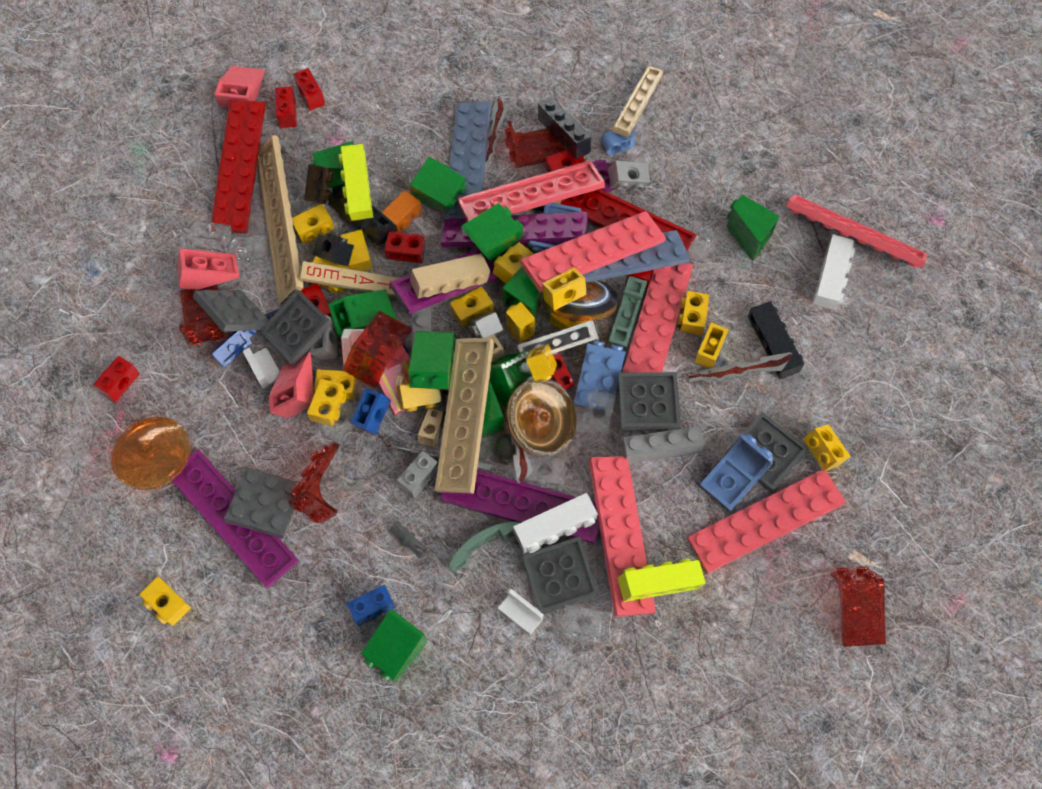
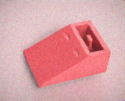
(239, 84)
(293, 388)

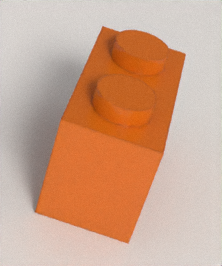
(403, 211)

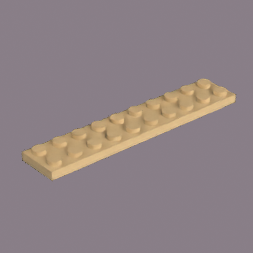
(279, 220)

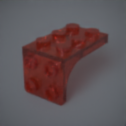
(530, 147)
(198, 325)
(376, 348)
(307, 494)
(861, 606)

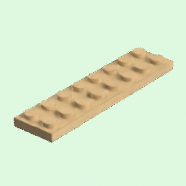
(464, 416)

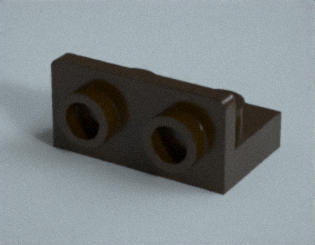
(318, 184)

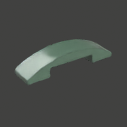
(627, 312)
(461, 557)

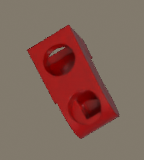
(561, 373)

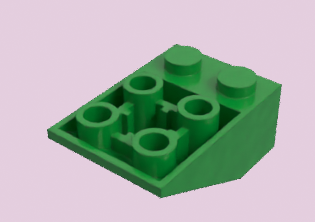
(359, 310)

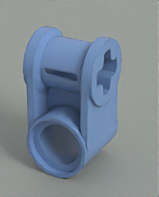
(616, 143)

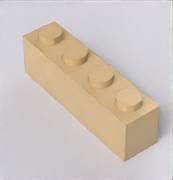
(449, 275)

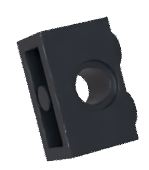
(333, 249)

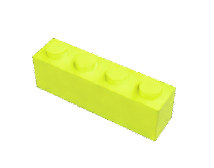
(356, 182)
(661, 580)

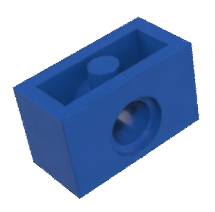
(370, 411)
(371, 605)

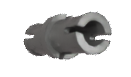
(408, 539)

